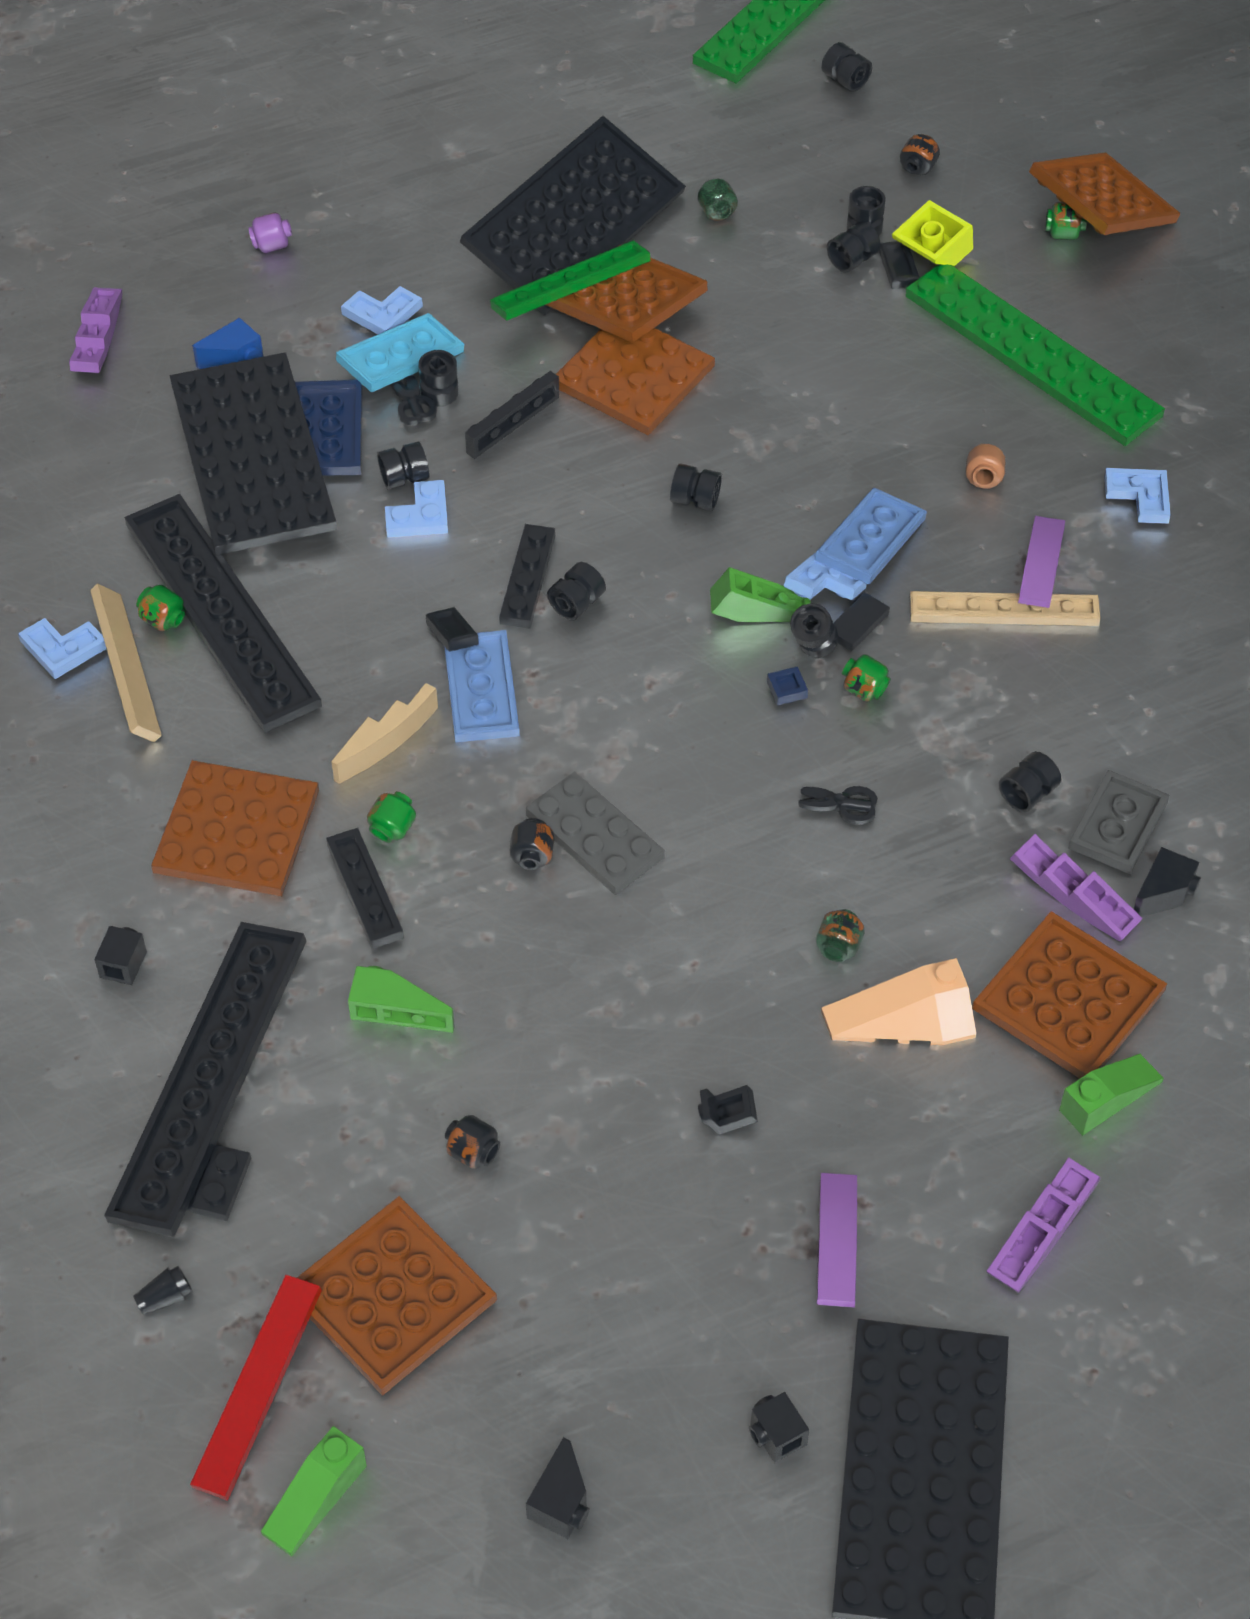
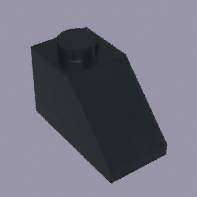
(1167, 883)
(560, 1494)

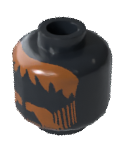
(919, 154)
(532, 843)
(472, 1141)

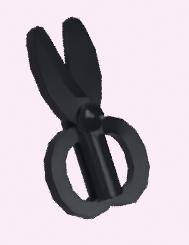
(413, 401)
(827, 800)

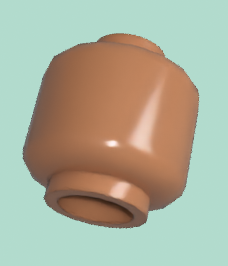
(985, 466)

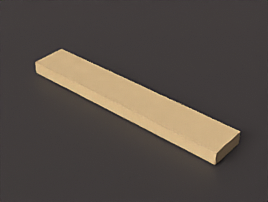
(1002, 609)
(125, 663)

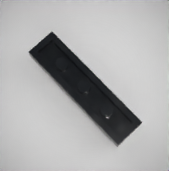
(512, 414)
(527, 576)
(365, 888)

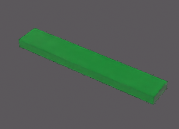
(569, 280)

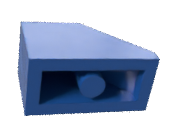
(228, 345)

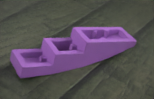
(96, 330)
(1042, 562)
(1071, 886)
(1043, 1225)
(837, 1240)

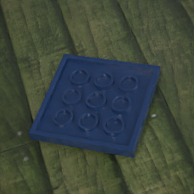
(334, 423)

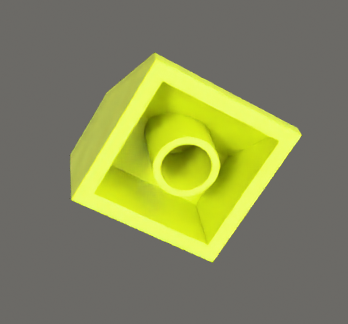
(936, 235)

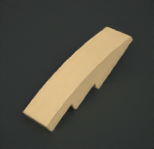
(378, 739)

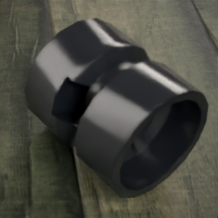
(846, 66)
(867, 205)
(853, 246)
(438, 377)
(403, 465)
(695, 487)
(577, 590)
(814, 630)
(1030, 782)

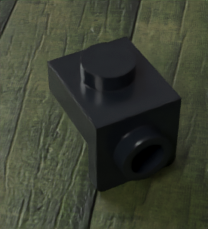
(728, 1110)

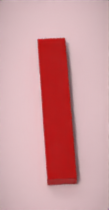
(256, 1387)

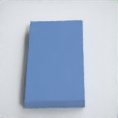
(870, 535)
(482, 689)

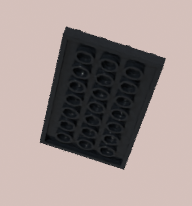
(573, 208)
(252, 453)
(922, 1474)

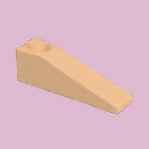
(917, 1006)

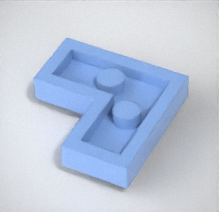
(382, 315)
(1144, 486)
(423, 517)
(814, 576)
(61, 653)

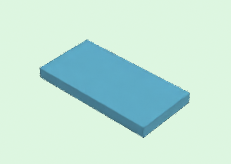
(397, 351)

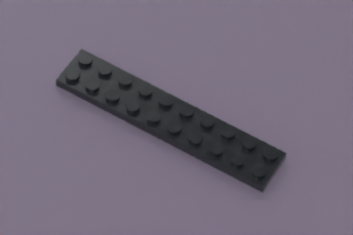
(223, 613)
(205, 1080)

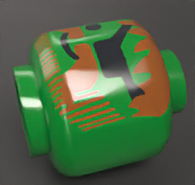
(1063, 222)
(160, 607)
(865, 678)
(391, 816)

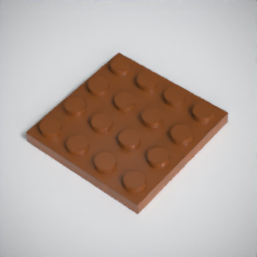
(1104, 193)
(634, 299)
(635, 379)
(235, 828)
(1069, 996)
(394, 1295)

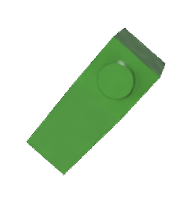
(752, 598)
(390, 999)
(1107, 1091)
(315, 1490)

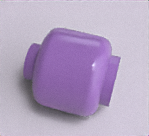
(270, 232)

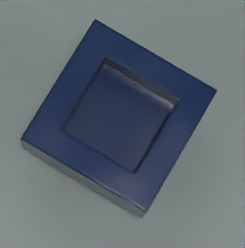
(787, 685)

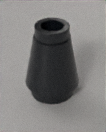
(164, 1290)

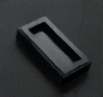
(898, 264)
(860, 620)
(451, 629)

